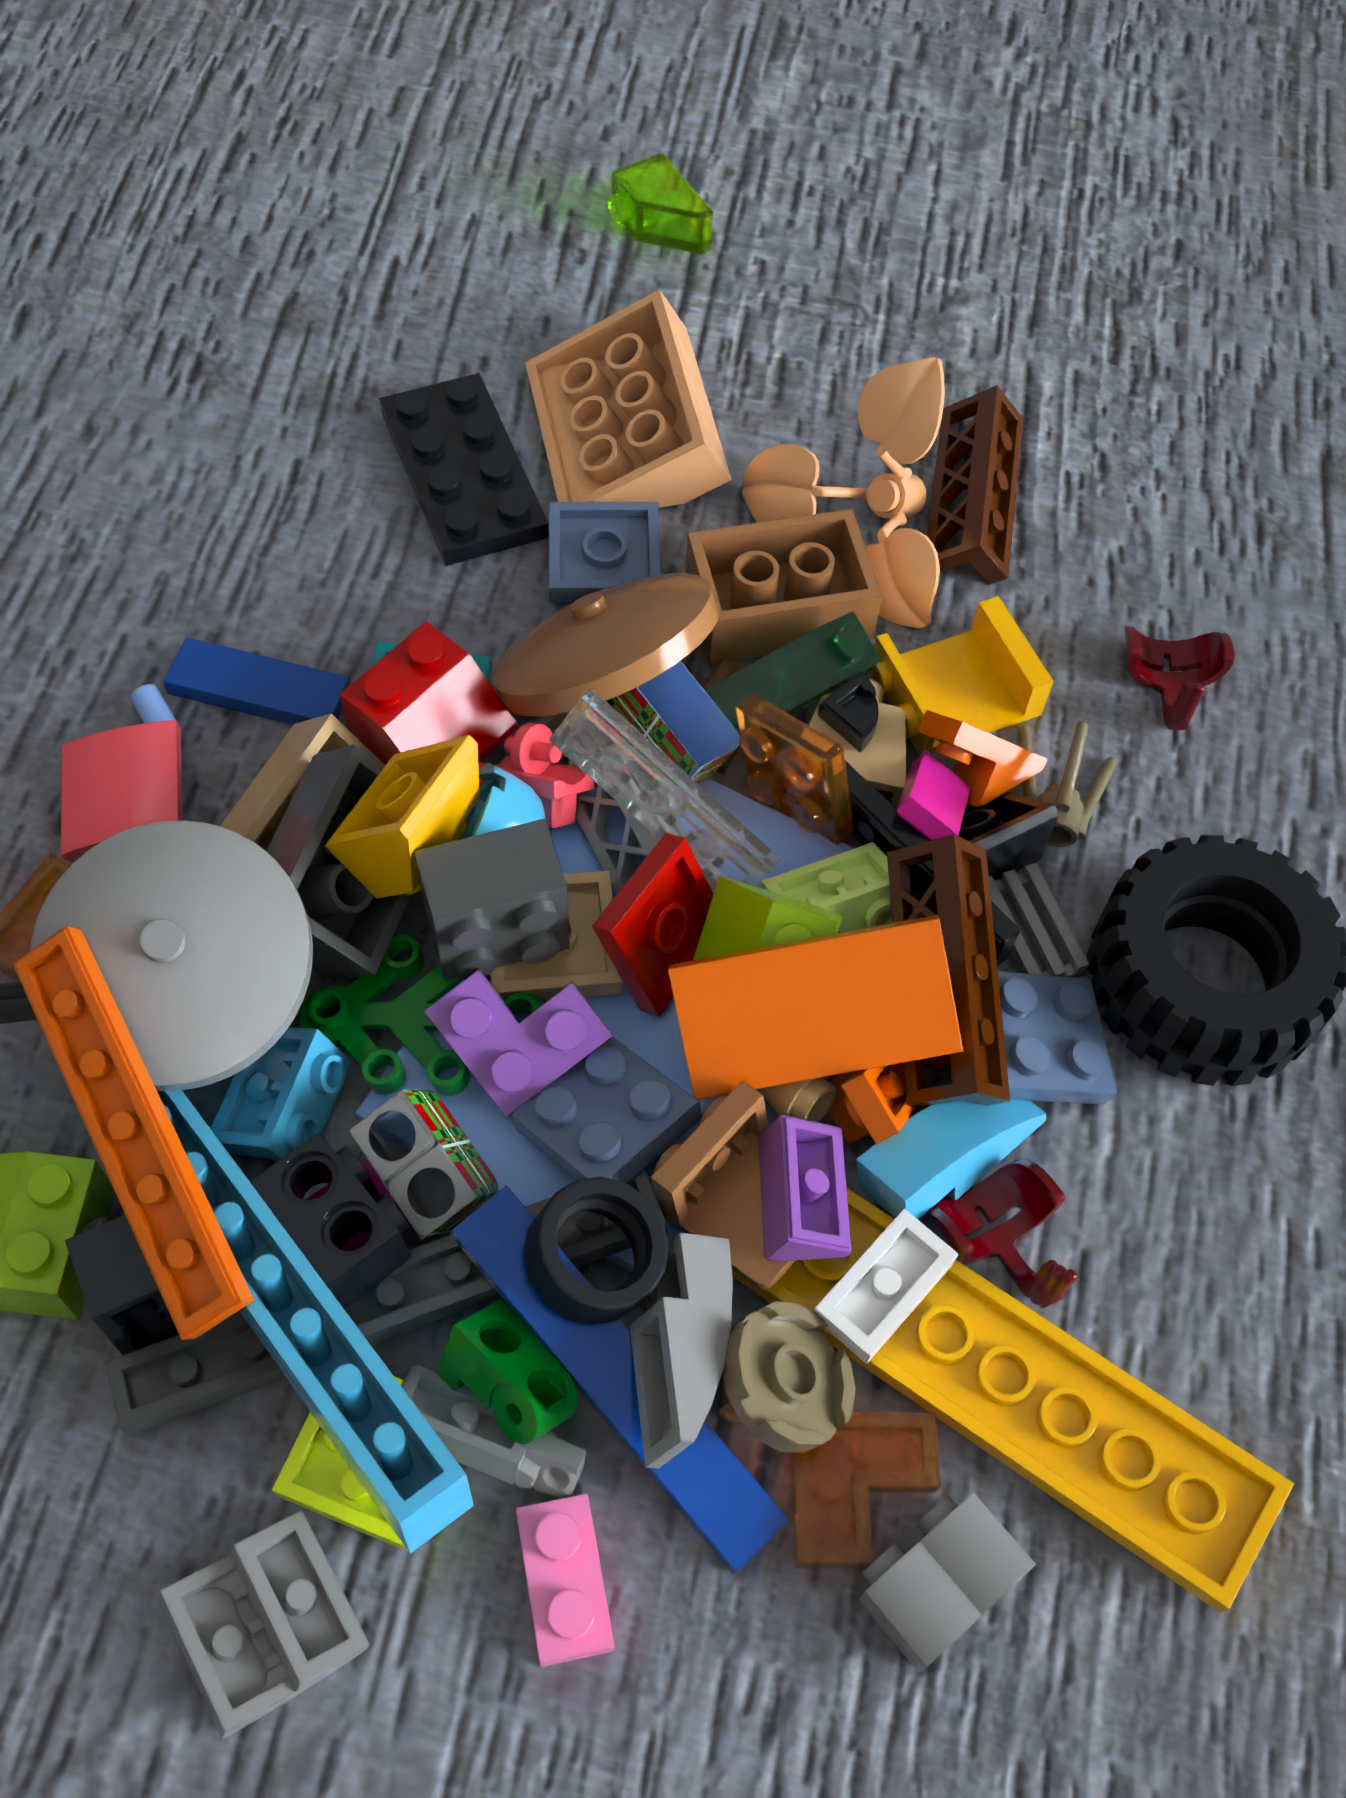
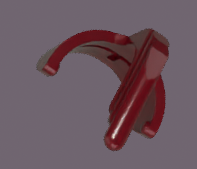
(1180, 691)
(1014, 1185)

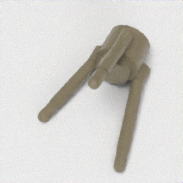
(1072, 813)

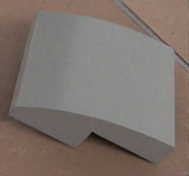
(262, 1623)

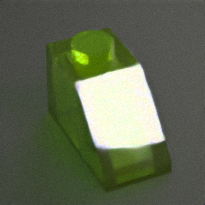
(660, 206)

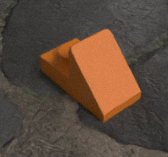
(981, 758)
(871, 1102)

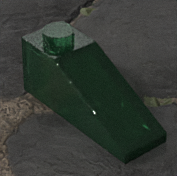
(801, 669)

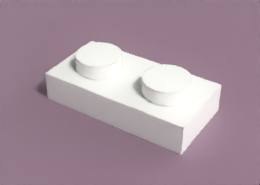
(885, 1285)

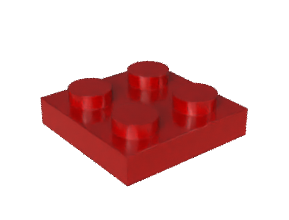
(656, 921)

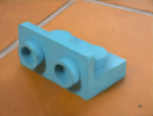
(282, 1096)

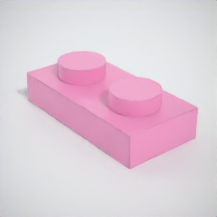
(564, 1580)

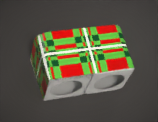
(453, 1155)

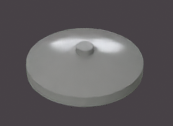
(193, 943)

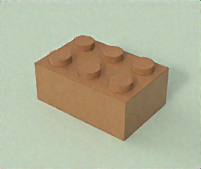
(783, 580)

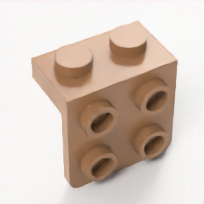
(715, 1183)

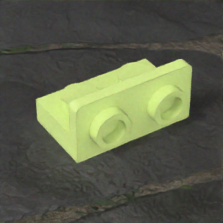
(845, 883)

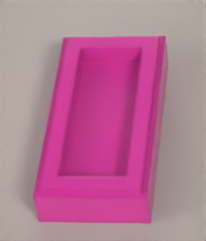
(933, 798)

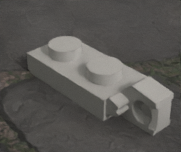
(479, 1442)

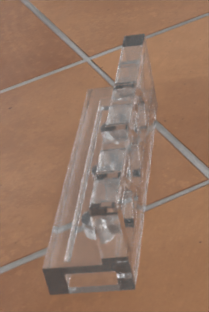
(660, 791)

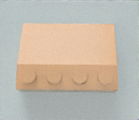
(628, 411)

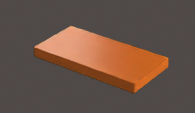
(816, 1007)

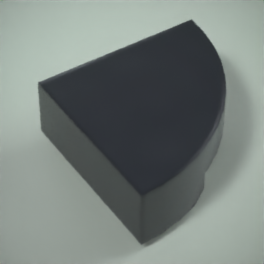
(852, 711)

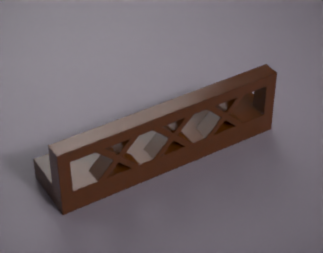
(989, 478)
(967, 929)

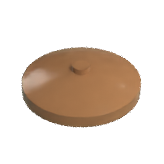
(606, 643)

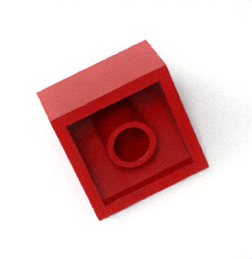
(424, 696)

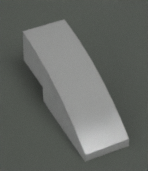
(682, 1344)

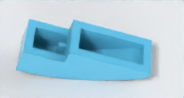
(943, 1152)

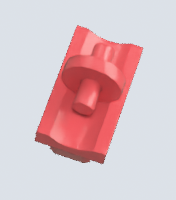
(535, 763)

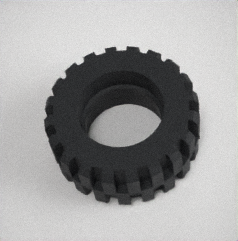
(1260, 907)

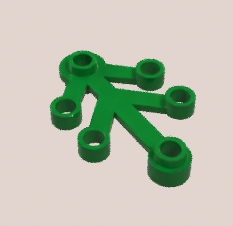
(402, 1017)

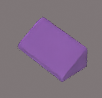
(803, 1191)

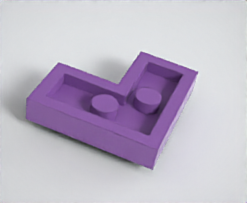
(515, 1056)

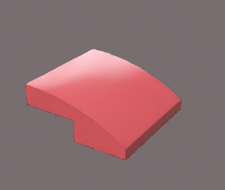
(119, 783)

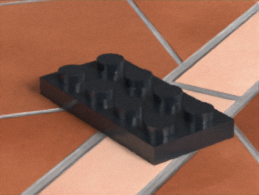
(463, 469)

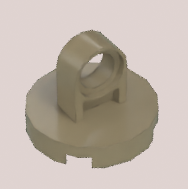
(786, 1379)

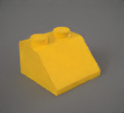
(408, 807)

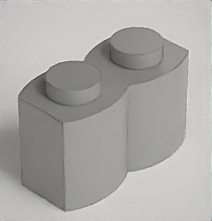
(944, 1580)

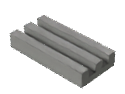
(1052, 917)

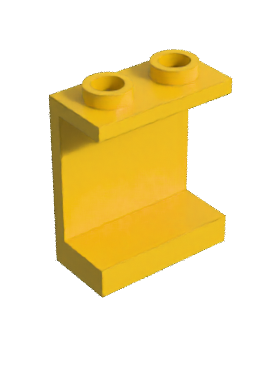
(974, 677)

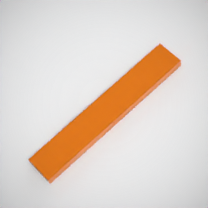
(133, 1134)

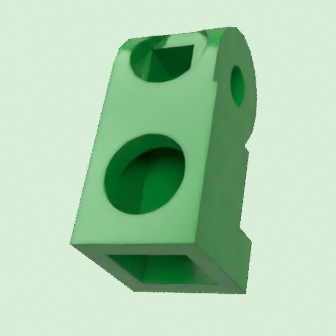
(508, 1373)

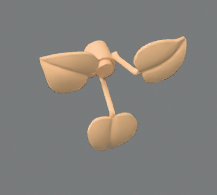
(904, 414)

